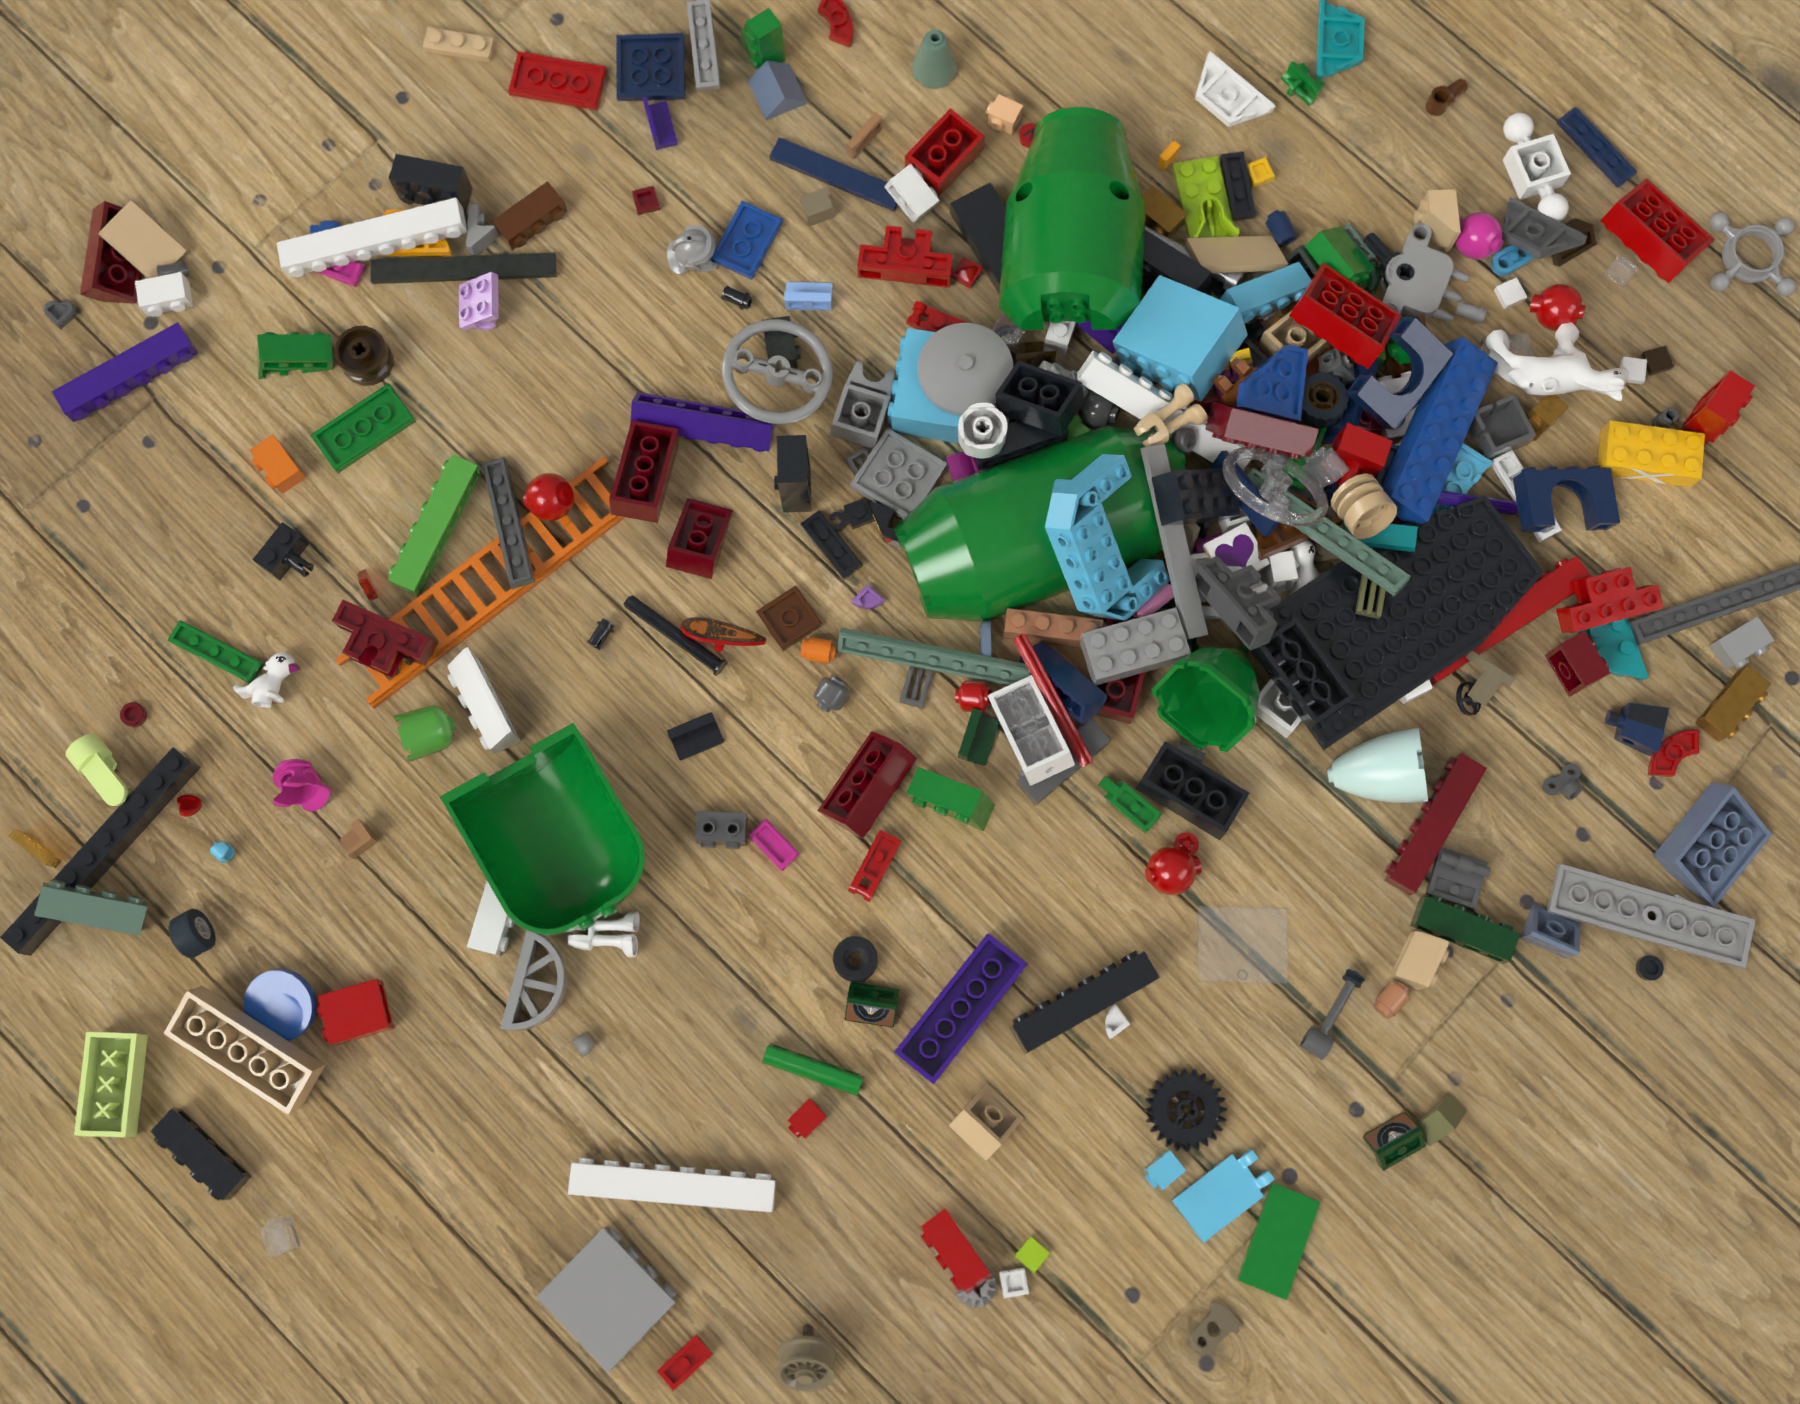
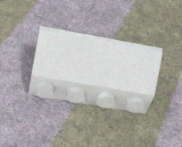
(482, 702)

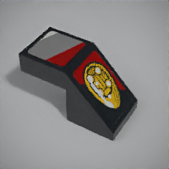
(883, 518)

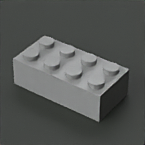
(1134, 646)

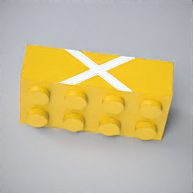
(1651, 453)

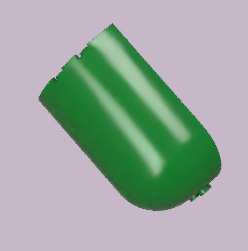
(550, 836)

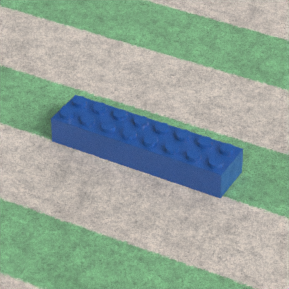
(1438, 432)

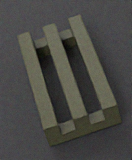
(1361, 595)

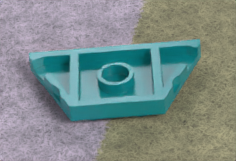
(1338, 40)
(1619, 648)

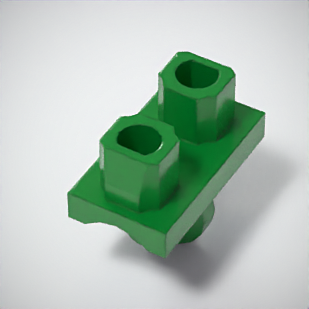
(1301, 83)

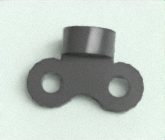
(1565, 783)

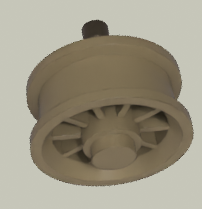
(806, 1362)

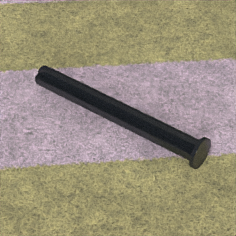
(675, 635)

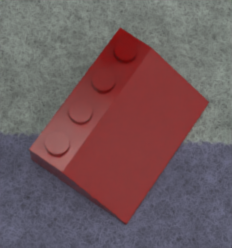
(1656, 230)
(1345, 316)

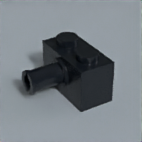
(283, 552)

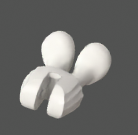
(627, 943)

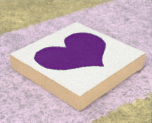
(1236, 549)

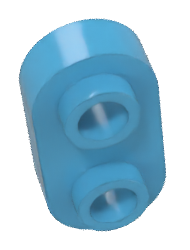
(1511, 260)

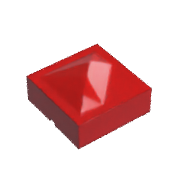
(966, 272)

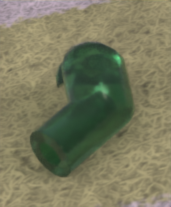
(1375, 278)

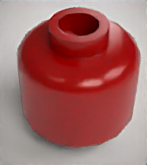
(973, 695)

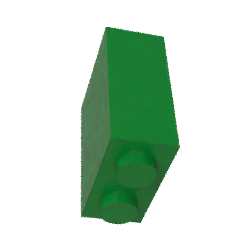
(1341, 254)

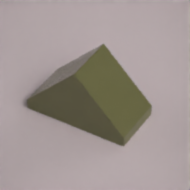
(1441, 1119)

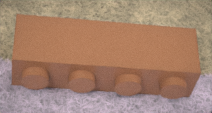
(1048, 627)

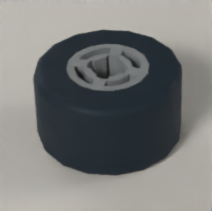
(192, 933)

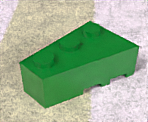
(763, 39)
(293, 352)
(950, 798)

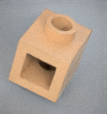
(1004, 114)

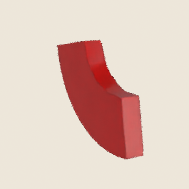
(839, 19)
(1672, 752)

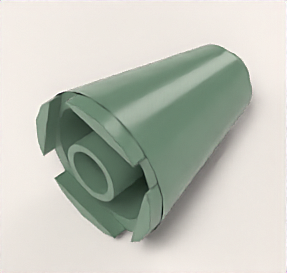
(934, 61)

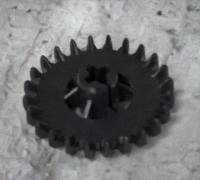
(1173, 1131)

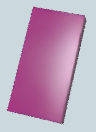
(773, 845)

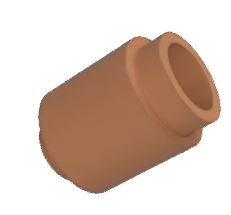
(1392, 999)

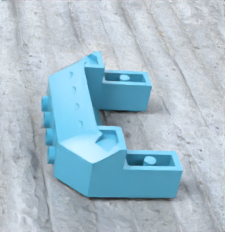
(1088, 547)

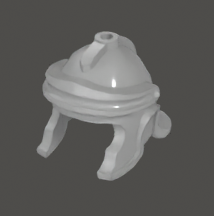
(692, 251)

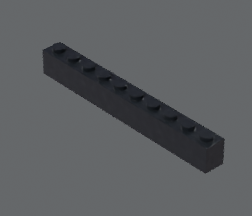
(107, 844)

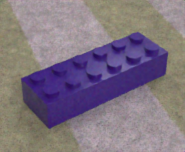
(960, 1008)

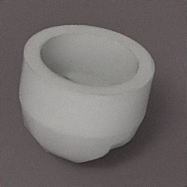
(583, 1044)

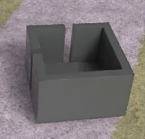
(1503, 429)

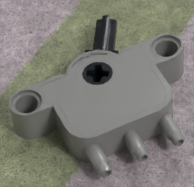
(1416, 276)

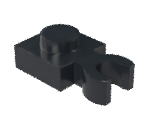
(856, 514)

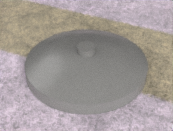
(963, 367)

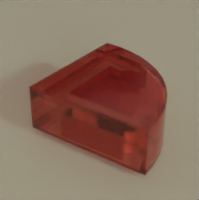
(367, 585)

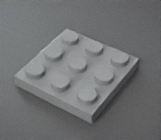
(898, 474)

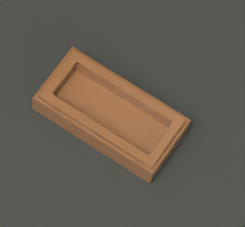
(864, 135)

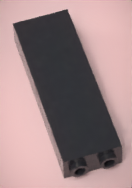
(982, 223)

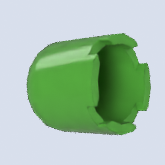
(425, 731)

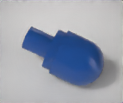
(324, 225)

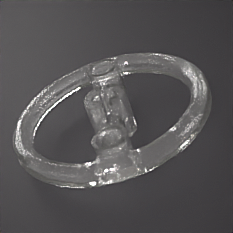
(1275, 487)

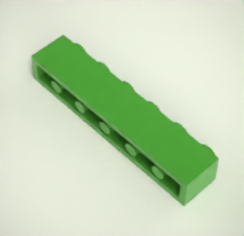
(435, 525)

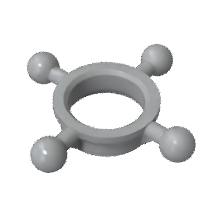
(1737, 269)

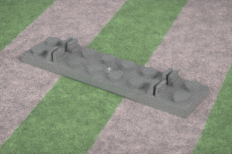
(1625, 910)

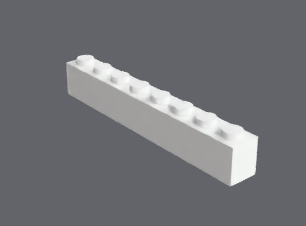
(372, 237)
(1140, 397)
(672, 1186)

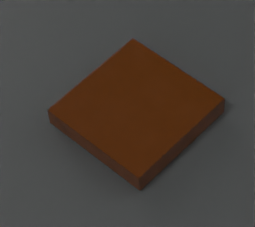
(789, 618)

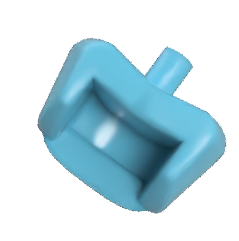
(222, 851)

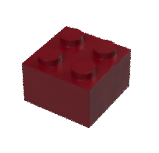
(1577, 663)

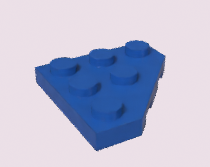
(1276, 385)

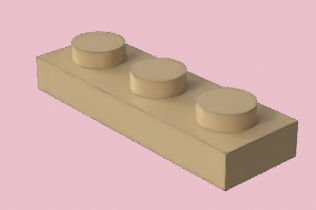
(458, 44)

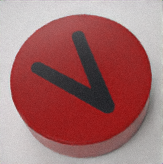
(1026, 134)

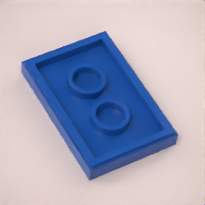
(747, 240)

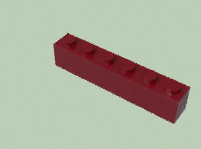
(1435, 823)

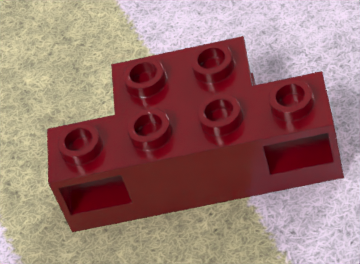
(379, 641)

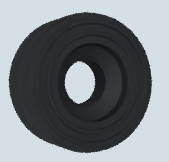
(851, 945)

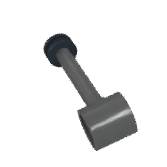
(1317, 1040)

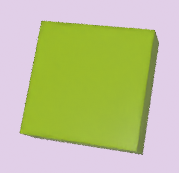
(1032, 1254)

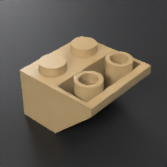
(1419, 960)

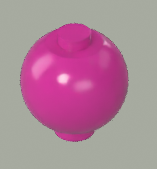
(1479, 236)

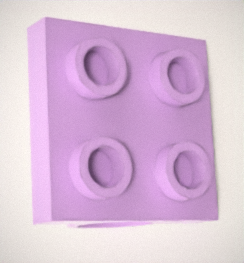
(479, 303)

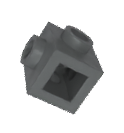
(1337, 365)

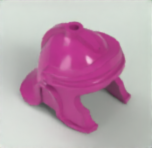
(299, 785)

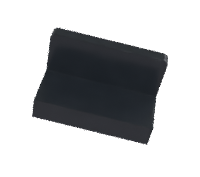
(695, 736)

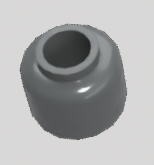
(831, 693)

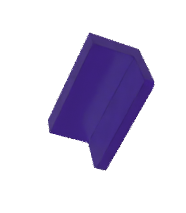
(660, 124)

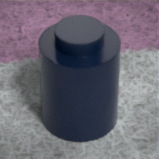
(1281, 228)

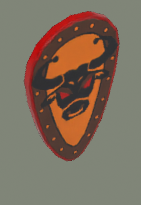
(720, 633)

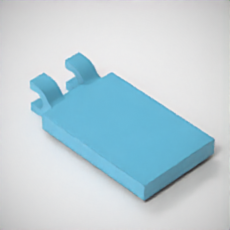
(1221, 1195)

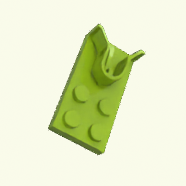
(1204, 198)

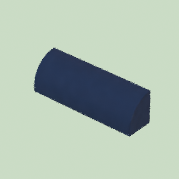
(1076, 691)

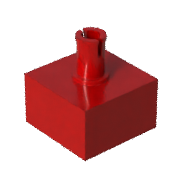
(1361, 451)

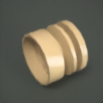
(1363, 506)

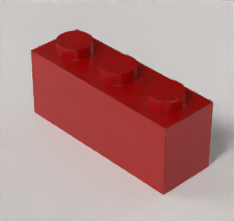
(954, 1252)

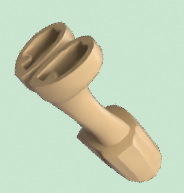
(1182, 397)

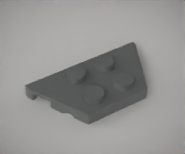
(1537, 232)

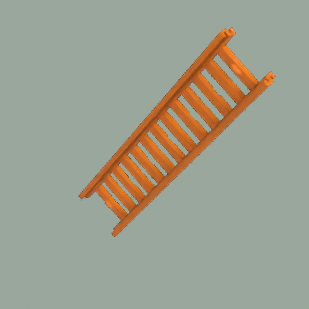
(504, 599)

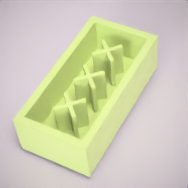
(111, 1084)

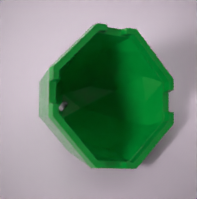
(1210, 696)

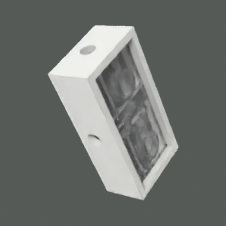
(1031, 730)

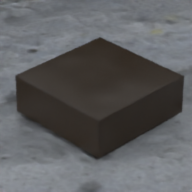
(1657, 360)

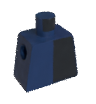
(1639, 726)

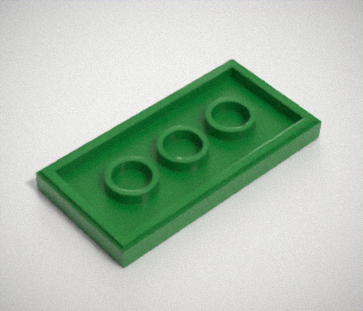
(363, 428)
(1278, 1241)

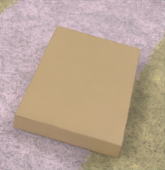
(141, 240)

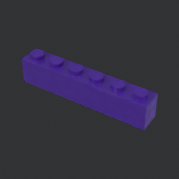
(125, 372)
(704, 421)

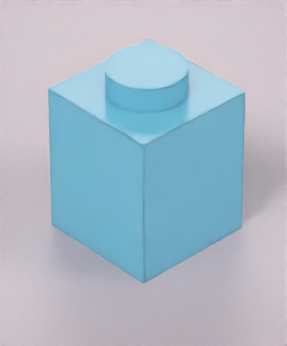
(1163, 1170)

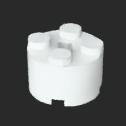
(984, 417)

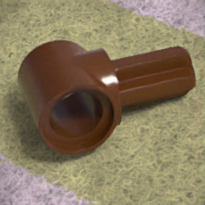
(1445, 95)

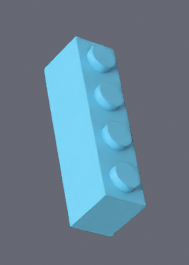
(1268, 291)

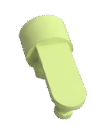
(95, 762)

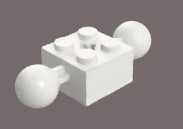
(1536, 166)

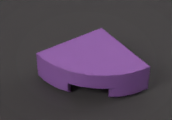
(868, 598)

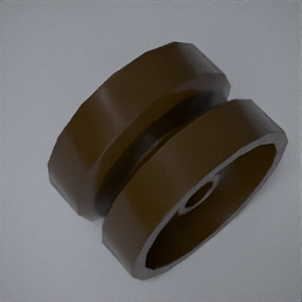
(364, 355)

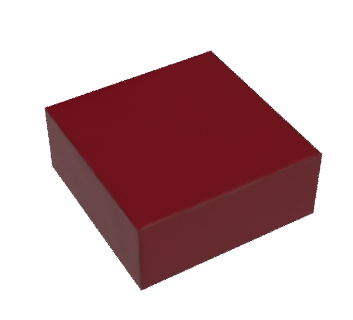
(645, 200)

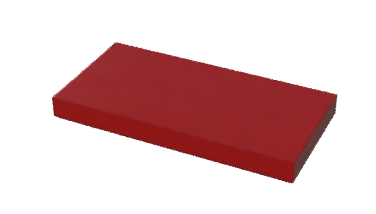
(557, 80)

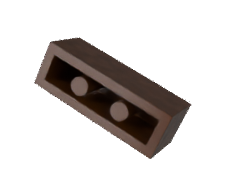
(530, 216)

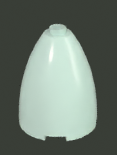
(1383, 769)

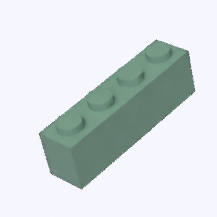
(91, 908)

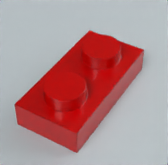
(684, 1362)

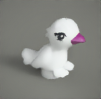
(1304, 556)
(267, 686)

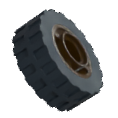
(1331, 392)

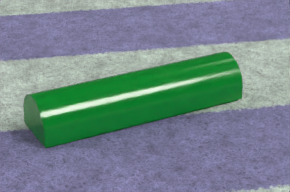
(813, 1069)

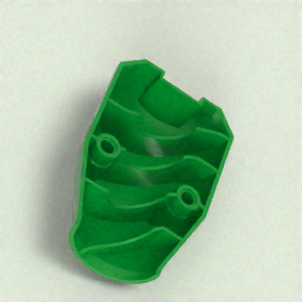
(1074, 226)

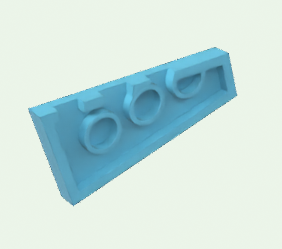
(1464, 473)

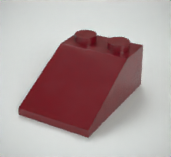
(698, 538)

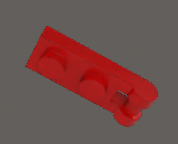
(935, 321)
(875, 864)

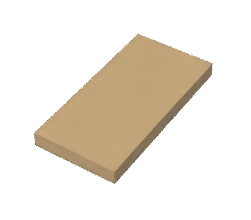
(1236, 254)

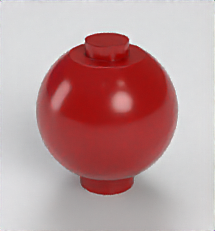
(1557, 306)
(549, 497)
(1172, 870)

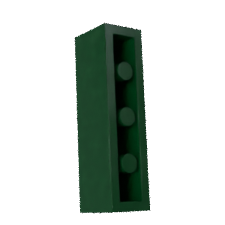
(1465, 929)

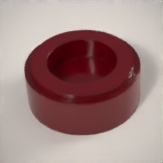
(133, 714)

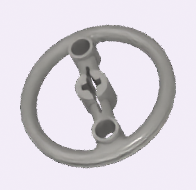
(780, 363)

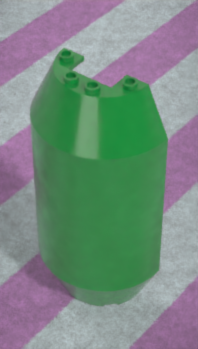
(985, 538)

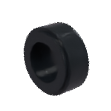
(1649, 968)

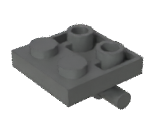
(1457, 878)

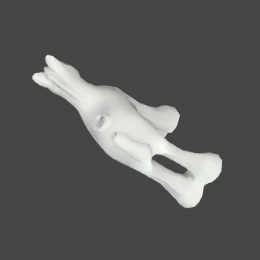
(1559, 374)

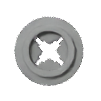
(987, 1294)

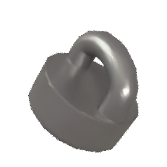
(1184, 439)

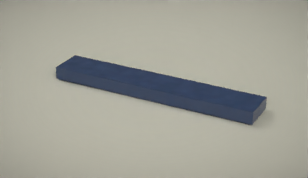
(832, 173)

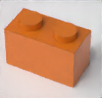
(277, 464)

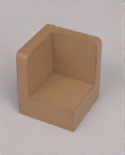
(358, 839)

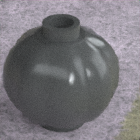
(1097, 411)

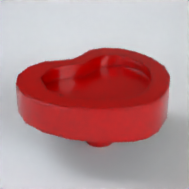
(188, 805)

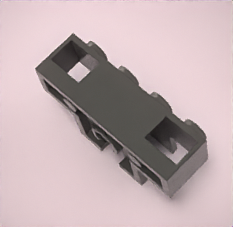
(1236, 602)

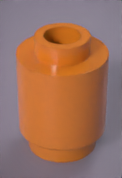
(818, 650)

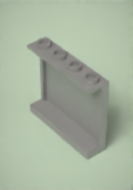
(607, 1298)

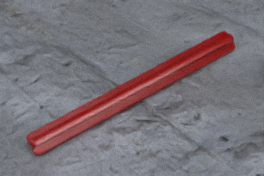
(1053, 700)

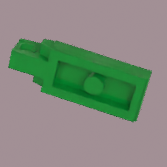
(1130, 804)

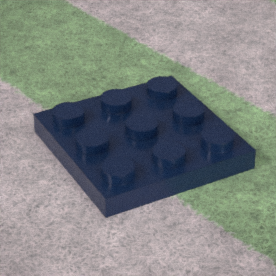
(650, 67)

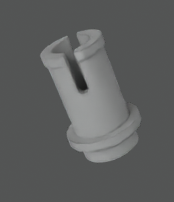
(1471, 312)

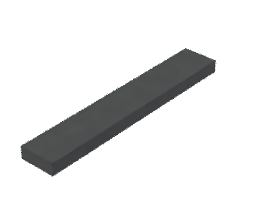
(508, 523)

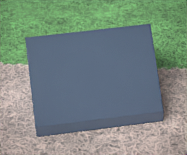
(776, 89)
(1552, 932)

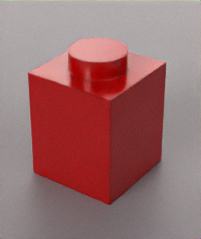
(806, 1119)

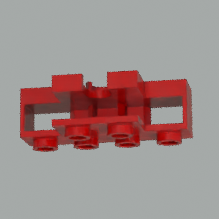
(905, 260)
(1607, 600)

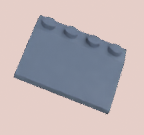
(1713, 843)

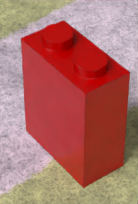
(354, 1012)

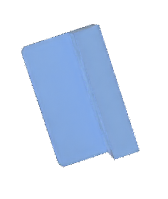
(808, 296)

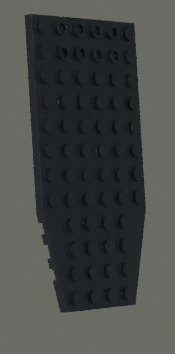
(1351, 666)

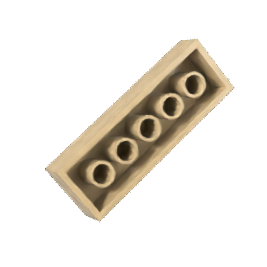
(244, 1049)

